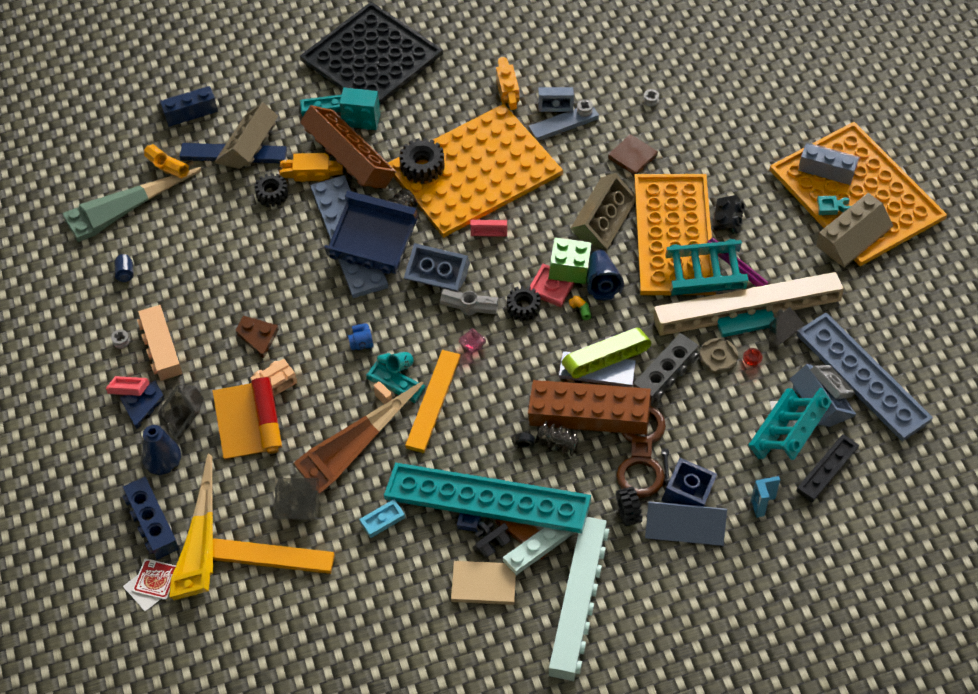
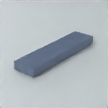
(560, 124)

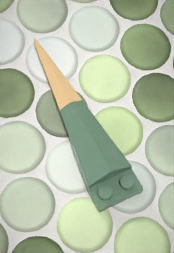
(99, 213)

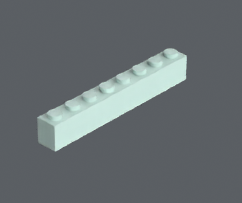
(577, 600)

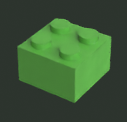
(569, 260)

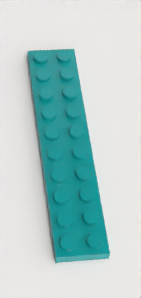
(488, 497)

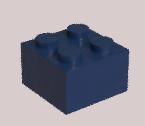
(689, 484)

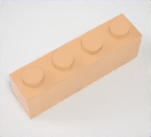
(160, 343)

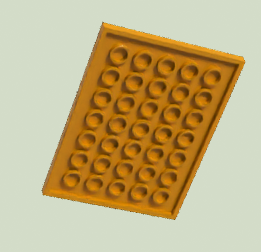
(485, 169)
(876, 174)

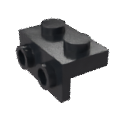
(728, 213)

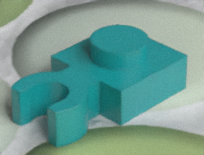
(830, 205)

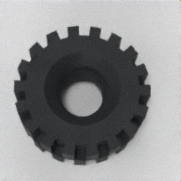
(422, 151)

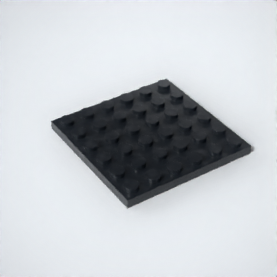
(371, 53)

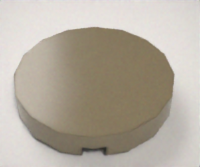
(718, 355)

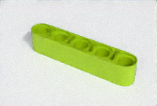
(606, 353)

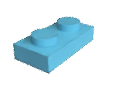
(382, 518)

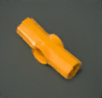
(166, 163)

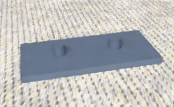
(616, 374)
(686, 523)

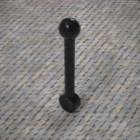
(665, 452)

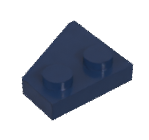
(141, 406)

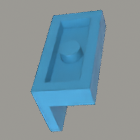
(764, 491)

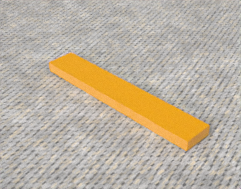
(432, 401)
(273, 556)

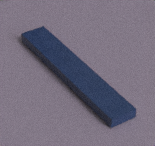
(210, 152)

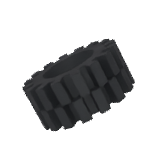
(271, 182)
(523, 312)
(629, 506)

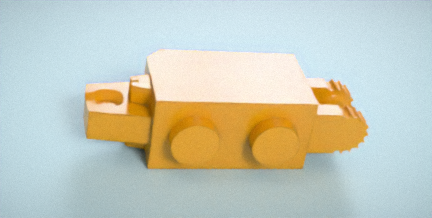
(507, 83)
(310, 167)

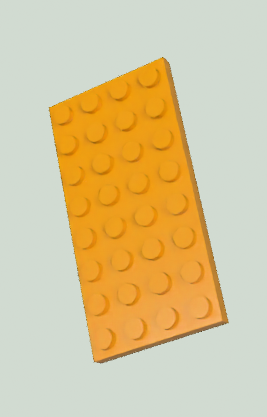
(668, 213)

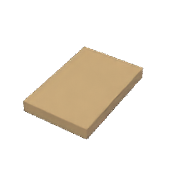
(483, 583)

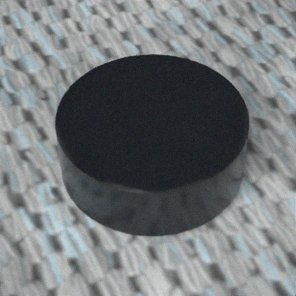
(524, 440)

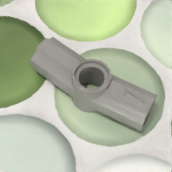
(469, 302)

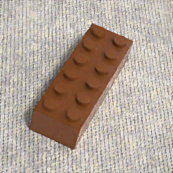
(347, 147)
(590, 407)

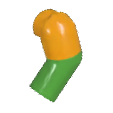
(578, 302)

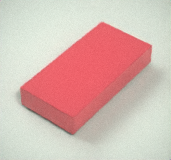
(488, 228)
(127, 386)

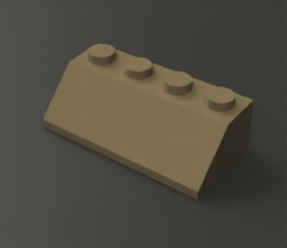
(247, 137)
(604, 212)
(854, 230)

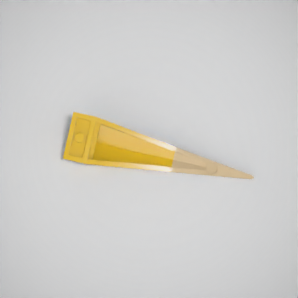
(196, 559)

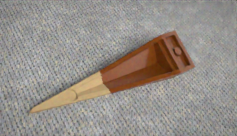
(336, 453)

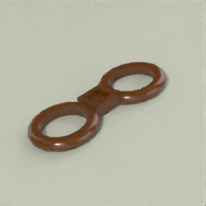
(641, 454)

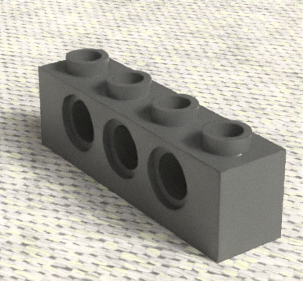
(667, 360)

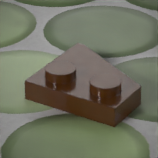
(257, 334)

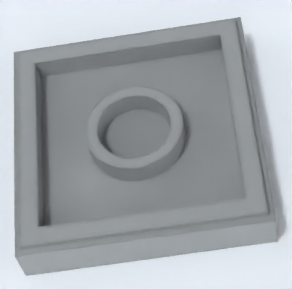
(832, 381)

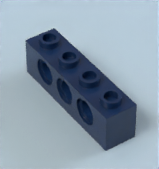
(163, 543)

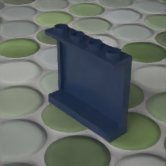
(372, 232)

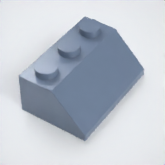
(828, 163)
(437, 267)
(807, 385)

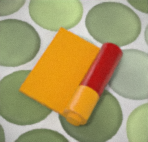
(247, 419)

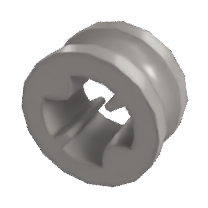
(648, 101)
(582, 104)
(120, 344)

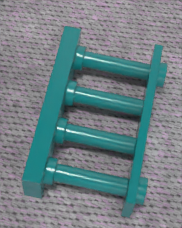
(699, 283)
(779, 417)

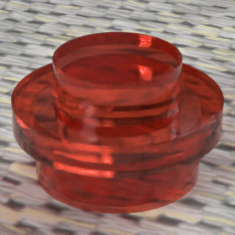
(752, 357)

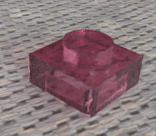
(472, 341)

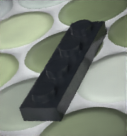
(827, 468)

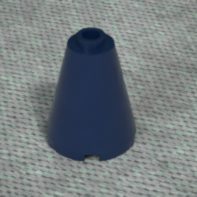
(603, 277)
(159, 451)

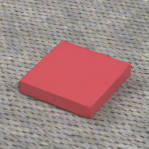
(550, 290)

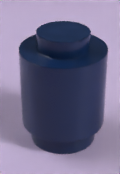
(123, 268)

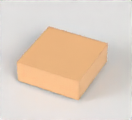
(382, 393)

